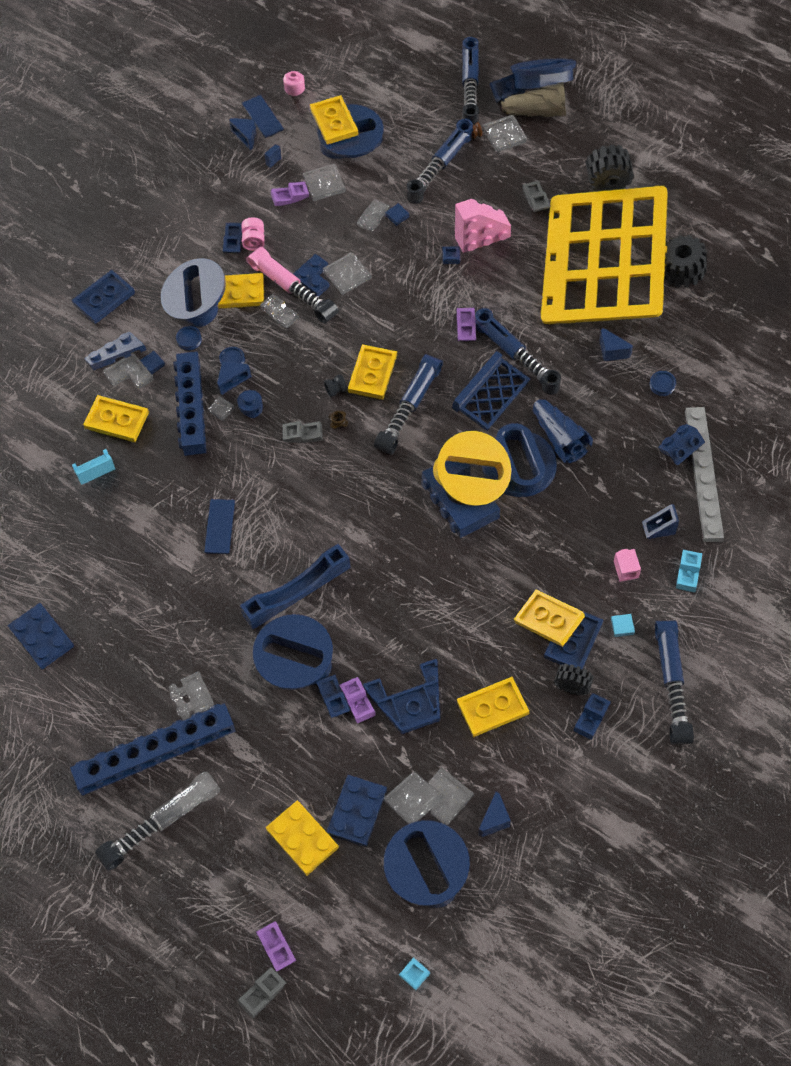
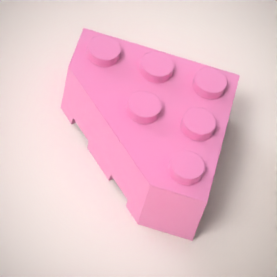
(479, 225)

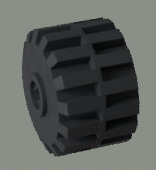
(609, 168)
(685, 261)

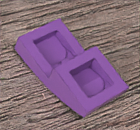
(295, 192)
(466, 324)
(357, 700)
(276, 946)

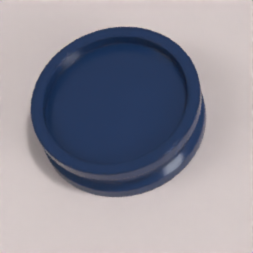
(188, 338)
(232, 355)
(662, 383)

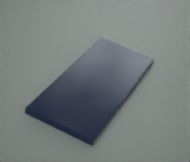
(263, 116)
(219, 526)

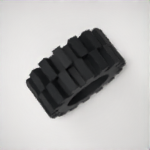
(573, 679)

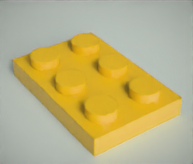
(334, 119)
(243, 291)
(372, 372)
(116, 418)
(549, 617)
(492, 706)
(302, 837)

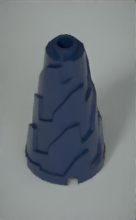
(565, 435)

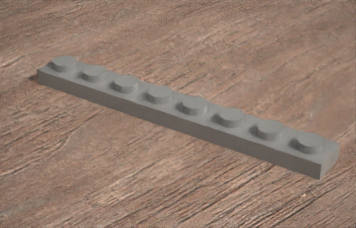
(705, 479)

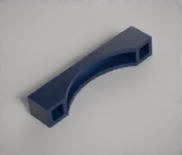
(324, 569)

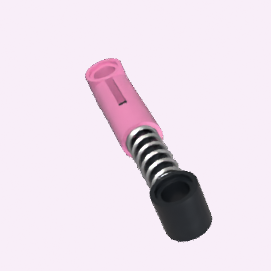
(262, 261)

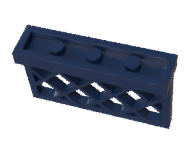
(481, 379)

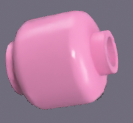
(294, 83)

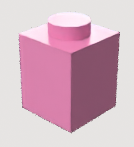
(627, 565)

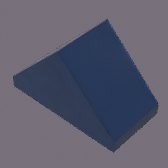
(244, 130)
(614, 347)
(232, 375)
(662, 523)
(495, 817)

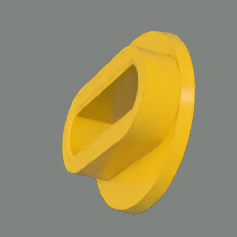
(476, 449)

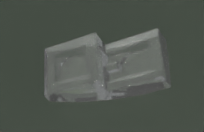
(372, 215)
(279, 311)

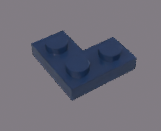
(309, 275)

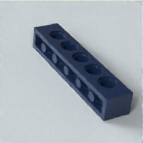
(196, 442)

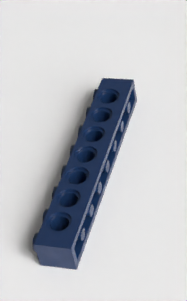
(126, 767)

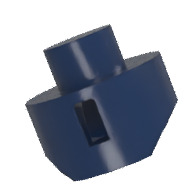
(250, 403)

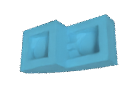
(689, 571)

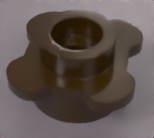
(338, 415)

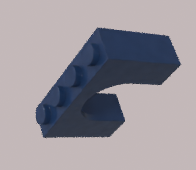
(462, 518)

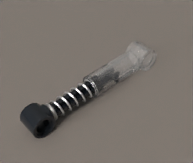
(201, 789)

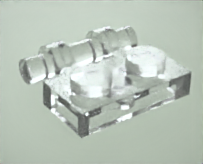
(197, 693)

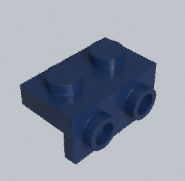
(504, 88)
(682, 443)

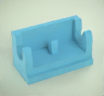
(94, 468)

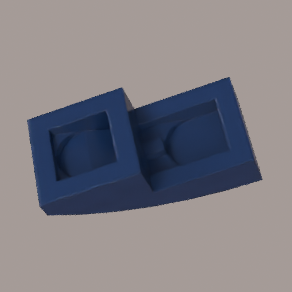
(233, 238)
(333, 696)
(591, 716)

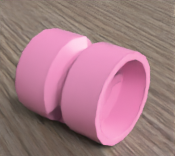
(252, 233)

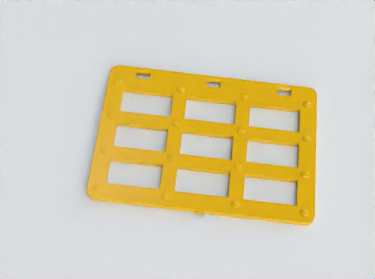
(558, 244)

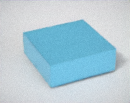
(622, 625)
(414, 974)

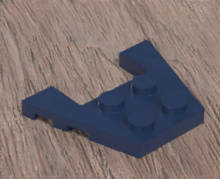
(411, 707)

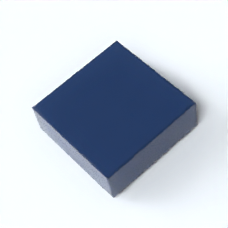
(273, 155)
(397, 214)
(451, 255)
(152, 362)

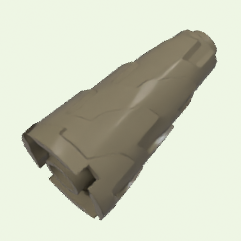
(544, 101)

